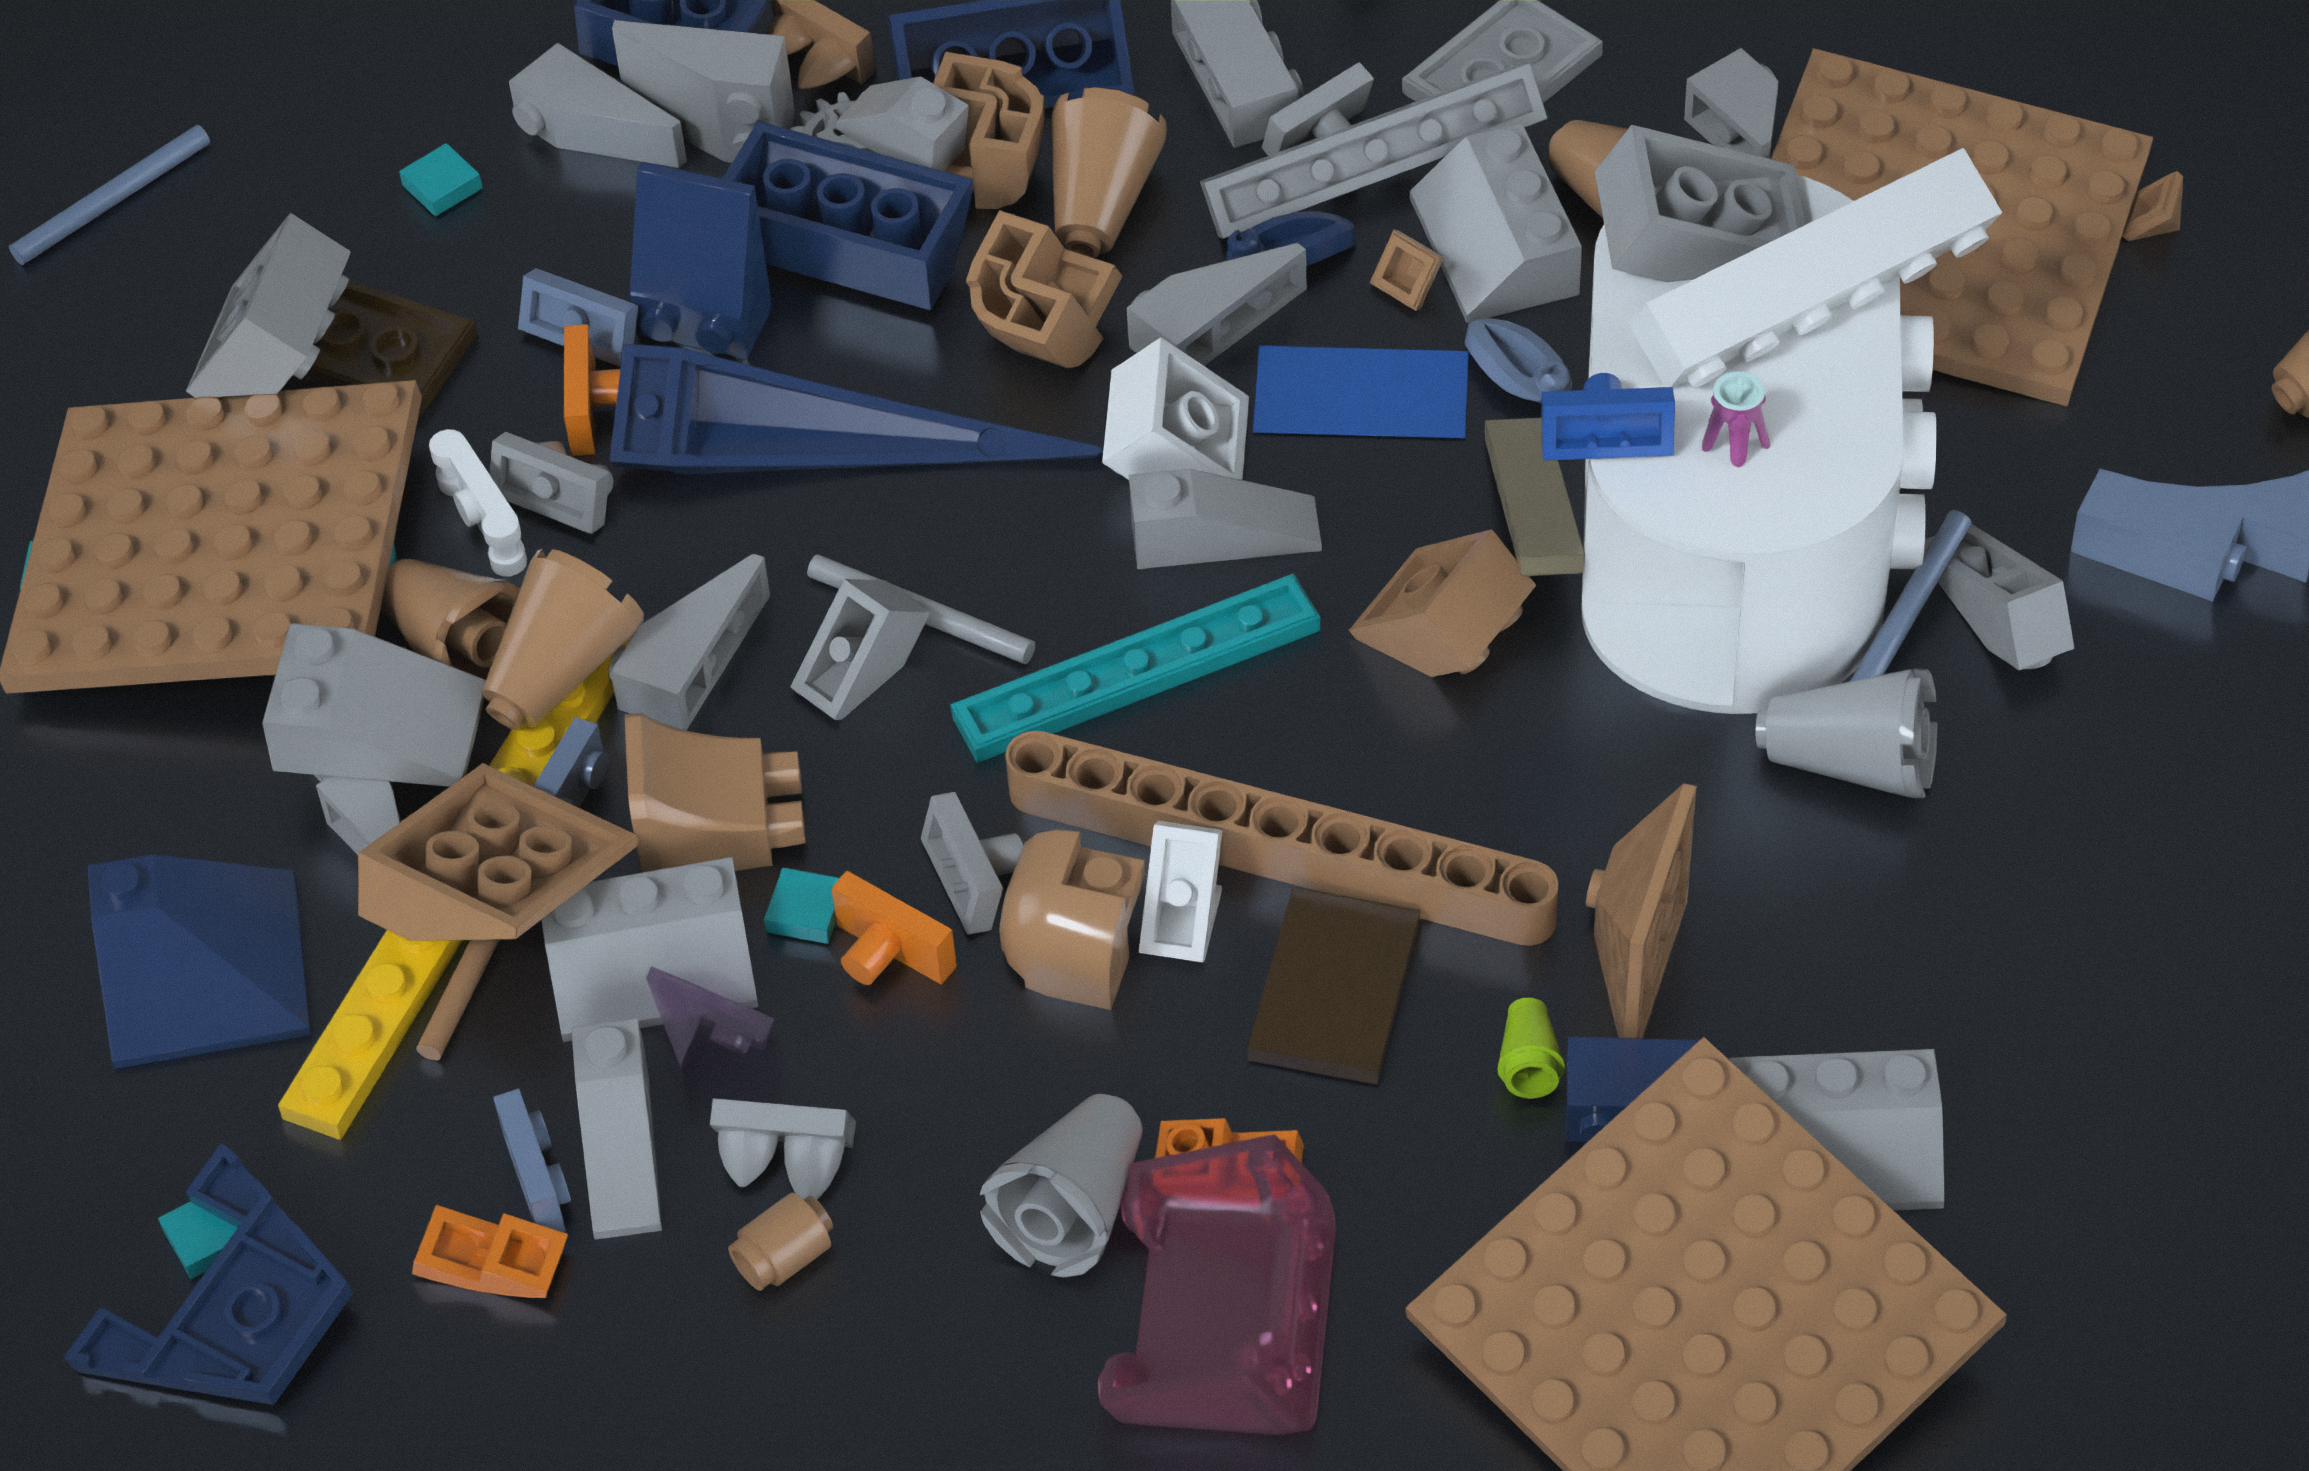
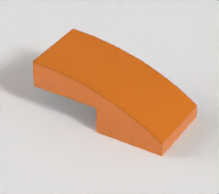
(488, 1257)

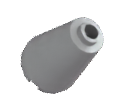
(1858, 732)
(1065, 1187)

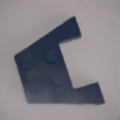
(246, 1317)

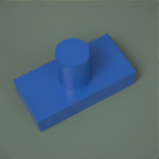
(1607, 421)

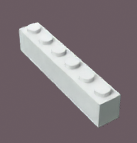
(1816, 270)

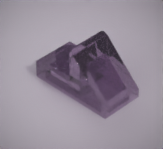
(688, 1007)

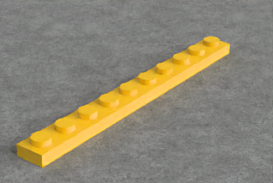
(403, 971)

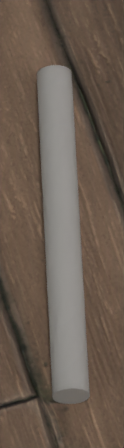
(941, 616)

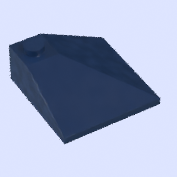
(196, 956)

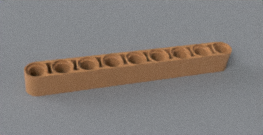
(1130, 793)

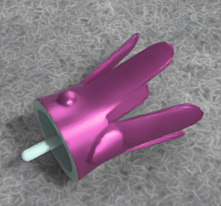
(1738, 402)

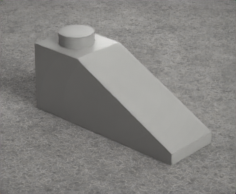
(592, 112)
(1218, 303)
(1215, 518)
(2007, 600)
(688, 645)
(616, 1128)

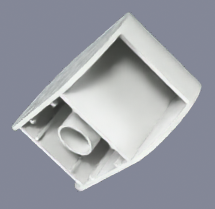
(1770, 572)

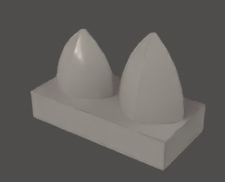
(551, 482)
(811, 1139)

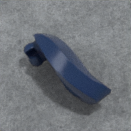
(1316, 231)

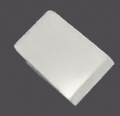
(1181, 891)

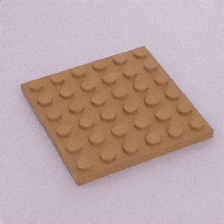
(2065, 187)
(205, 529)
(1705, 1295)

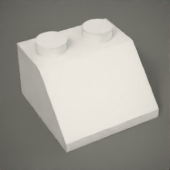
(1173, 416)

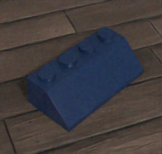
(1054, 41)
(854, 214)

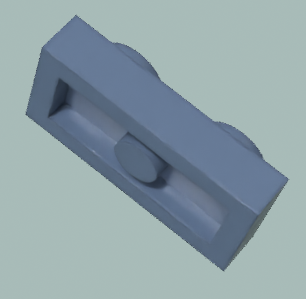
(555, 302)
(575, 764)
(526, 1138)

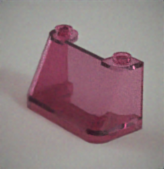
(1228, 1292)

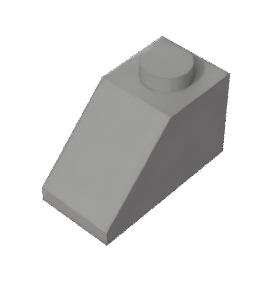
(1734, 104)
(909, 122)
(859, 645)

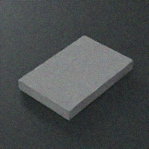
(1503, 38)

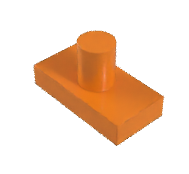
(584, 389)
(889, 931)

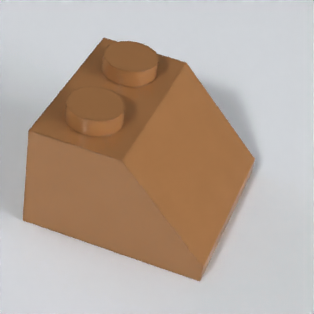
(1446, 605)

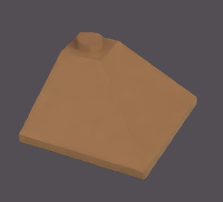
(483, 861)
(1642, 906)

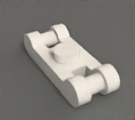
(478, 500)

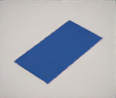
(1361, 392)

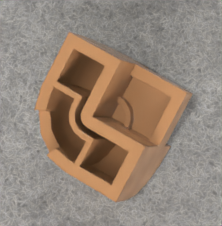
(1002, 126)
(1038, 292)
(1070, 918)

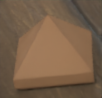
(2156, 209)
(1406, 270)

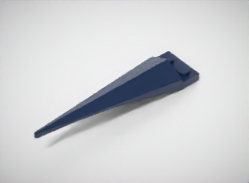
(724, 416)

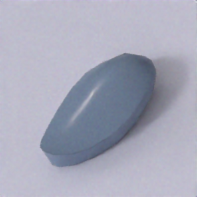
(1516, 358)

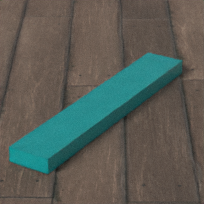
(1136, 666)

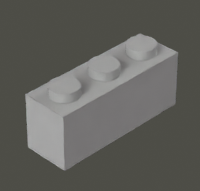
(1235, 64)

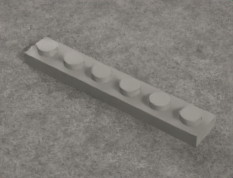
(1370, 150)

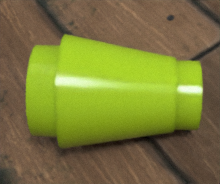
(1530, 1051)

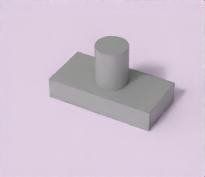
(1319, 111)
(968, 864)

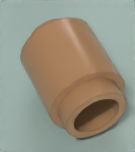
(781, 1241)

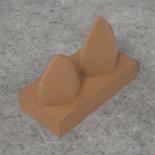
(830, 40)

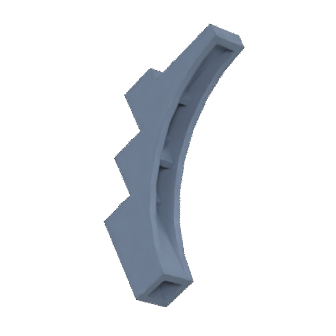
(2193, 533)

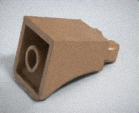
(708, 797)

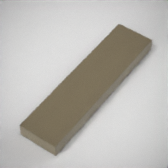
(1533, 499)

